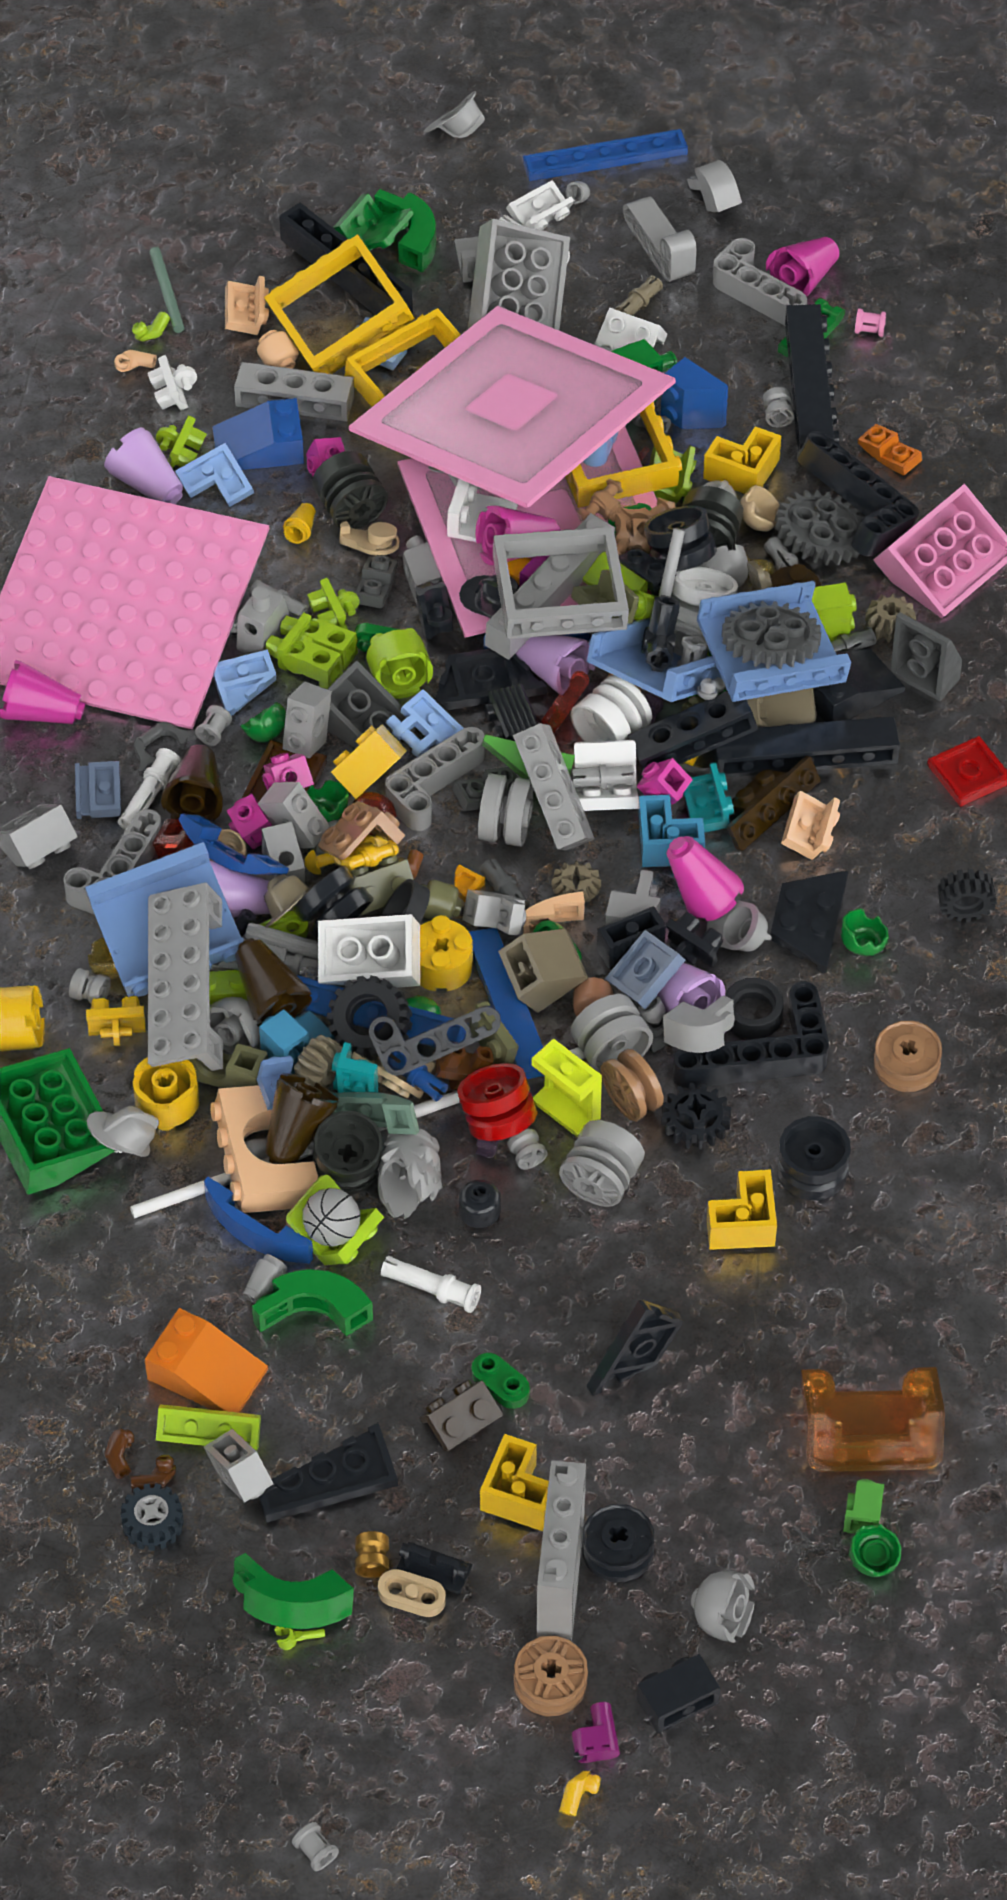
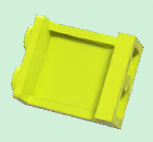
(570, 1087)

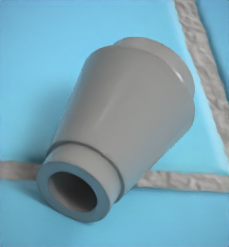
(262, 1276)

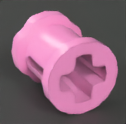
(870, 322)

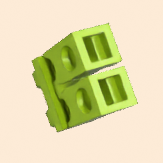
(313, 648)

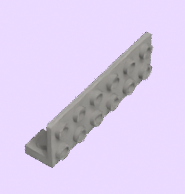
(180, 976)

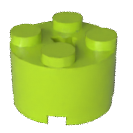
(399, 662)

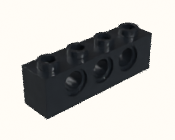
(694, 731)

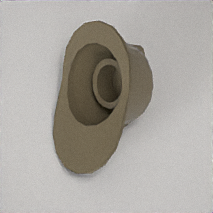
(283, 895)

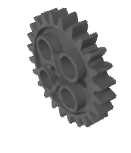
(818, 526)
(771, 634)

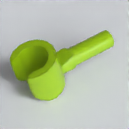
(294, 1636)

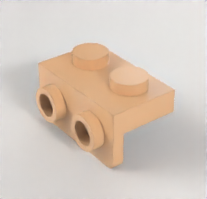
(246, 306)
(810, 825)

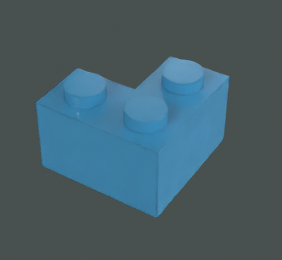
(659, 829)
(287, 1036)

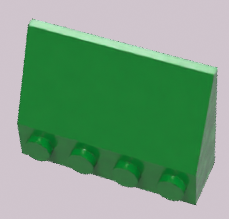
(46, 1120)

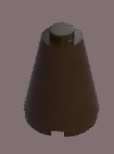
(194, 786)
(269, 982)
(296, 1117)

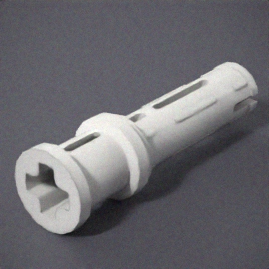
(154, 780)
(444, 1287)

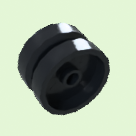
(697, 544)
(330, 899)
(813, 1158)

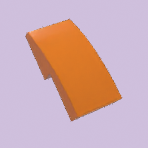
(885, 447)

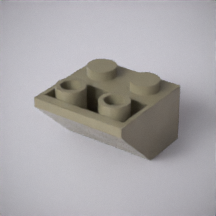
(543, 967)

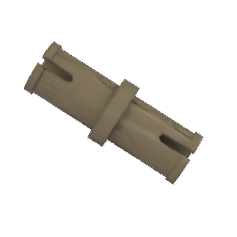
(640, 297)

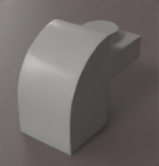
(716, 185)
(626, 904)
(495, 911)
(699, 1029)

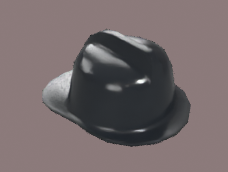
(482, 594)

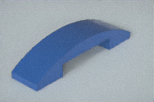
(202, 830)
(284, 1246)

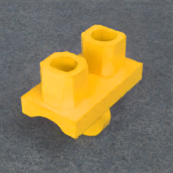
(115, 1021)

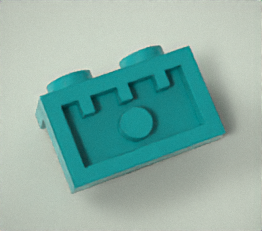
(353, 1074)

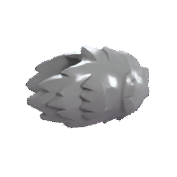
(409, 1172)

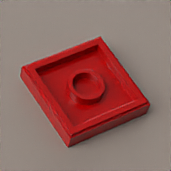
(969, 771)

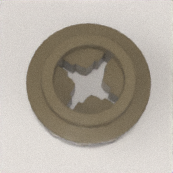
(589, 880)

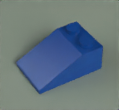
(263, 435)

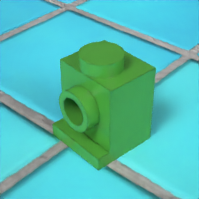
(863, 1505)

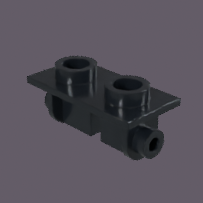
(645, 567)
(434, 1565)

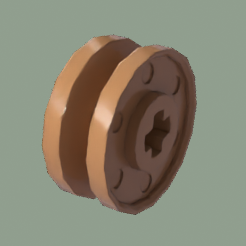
(907, 1056)
(632, 1084)
(545, 1694)

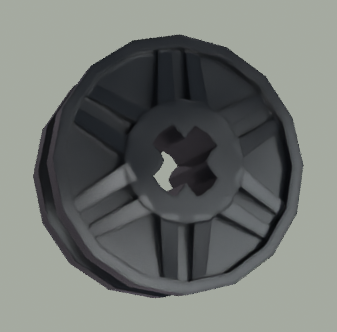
(618, 1543)

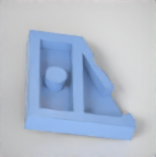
(243, 679)

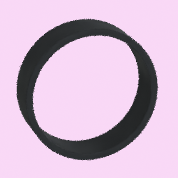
(409, 896)

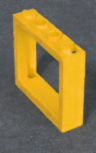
(363, 336)
(400, 340)
(636, 480)

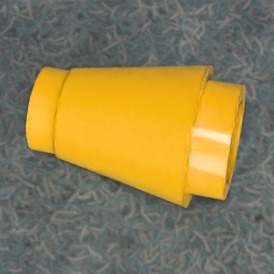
(299, 524)

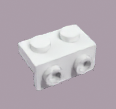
(540, 207)

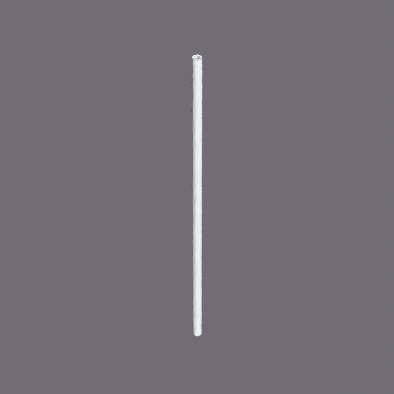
(225, 1179)

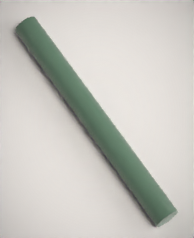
(166, 289)

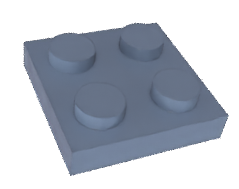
(645, 969)

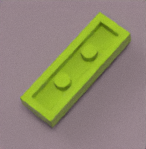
(204, 1425)

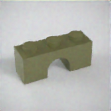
(238, 1068)

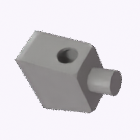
(419, 564)
(261, 615)
(282, 845)

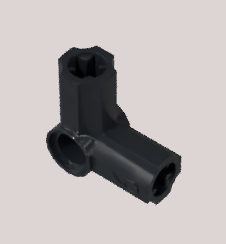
(660, 634)

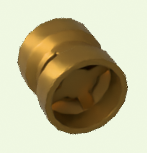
(372, 1554)

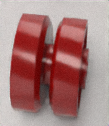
(497, 1102)

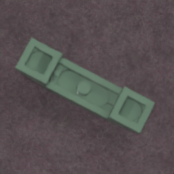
(383, 1109)

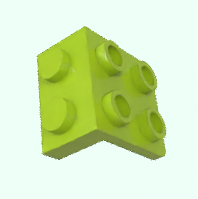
(342, 1253)

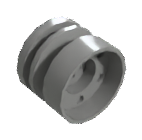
(602, 1163)

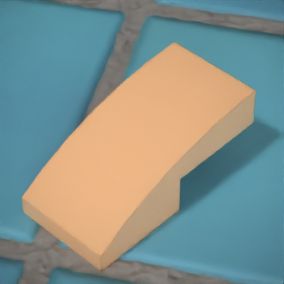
(556, 909)

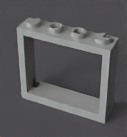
(559, 619)
(561, 1550)

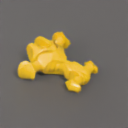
(366, 854)

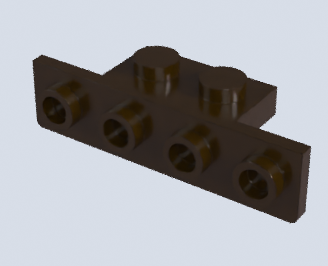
(768, 799)

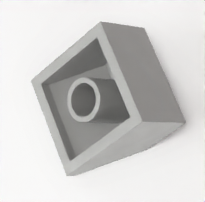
(36, 835)

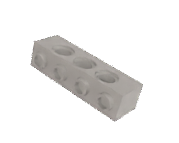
(316, 393)
(553, 787)

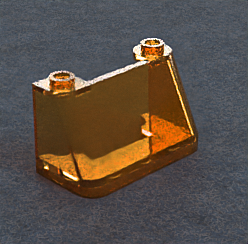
(873, 1426)

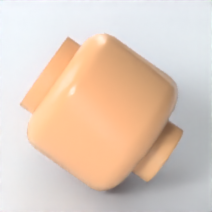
(277, 349)

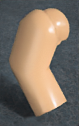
(131, 359)

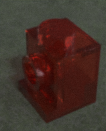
(171, 838)

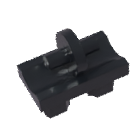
(433, 609)
(689, 944)

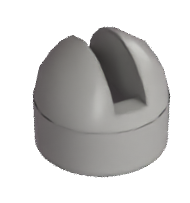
(577, 189)
(654, 1011)

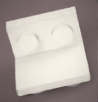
(623, 329)
(466, 507)
(613, 755)

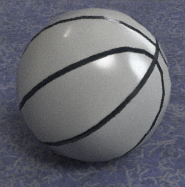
(331, 1217)

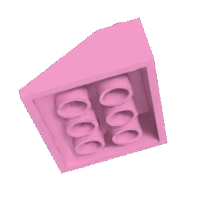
(946, 553)

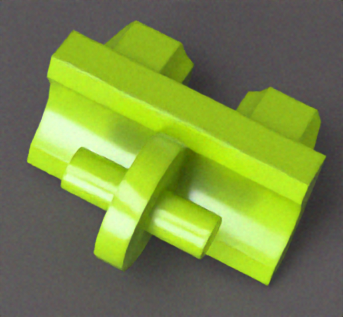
(171, 439)
(337, 606)

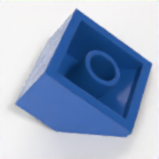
(695, 399)

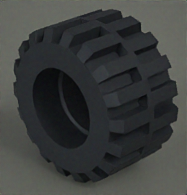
(352, 998)

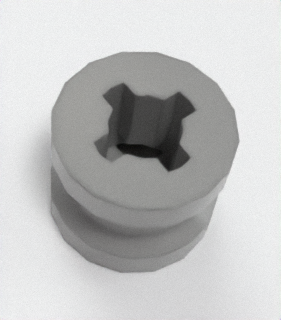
(527, 1149)

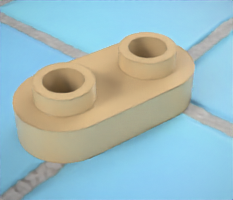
(413, 1591)

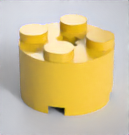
(445, 954)
(20, 1018)
(166, 1092)

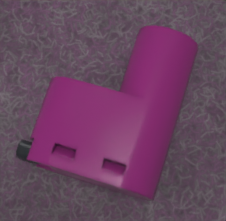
(597, 1741)

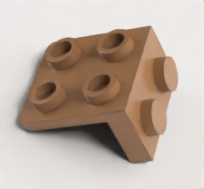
(355, 825)

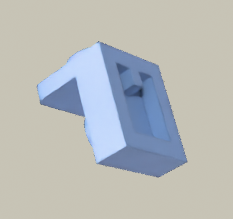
(269, 1074)

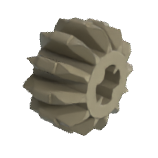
(882, 615)
(317, 1061)

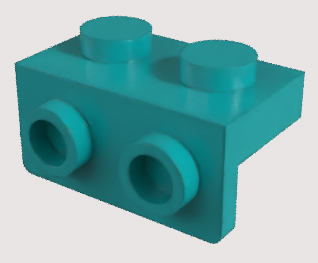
(707, 800)

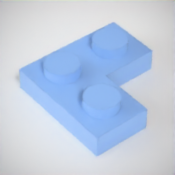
(216, 468)

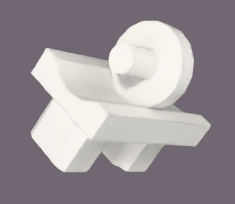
(175, 380)

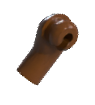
(115, 1449)
(161, 1474)

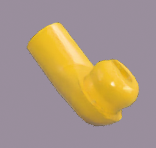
(575, 1789)

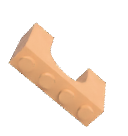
(255, 1183)

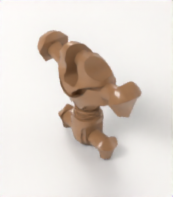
(628, 522)

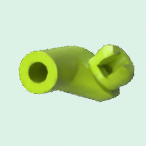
(151, 331)

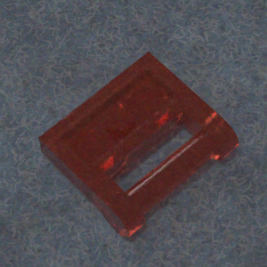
(565, 702)

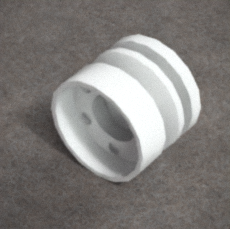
(611, 711)

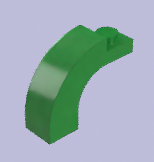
(419, 243)
(317, 1292)
(289, 1603)

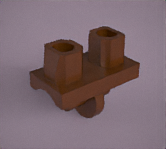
(460, 1064)

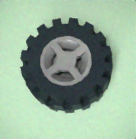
(147, 1505)

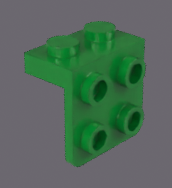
(370, 224)

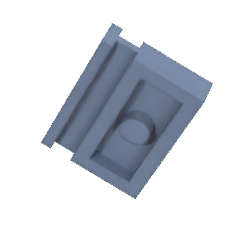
(98, 789)

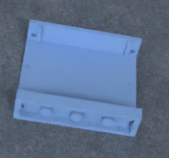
(621, 655)
(749, 682)
(122, 912)

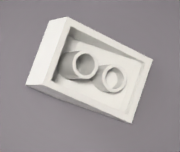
(368, 947)

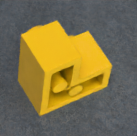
(743, 464)
(369, 761)
(745, 1220)
(511, 1488)

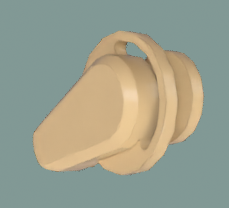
(374, 541)

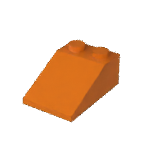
(203, 1364)

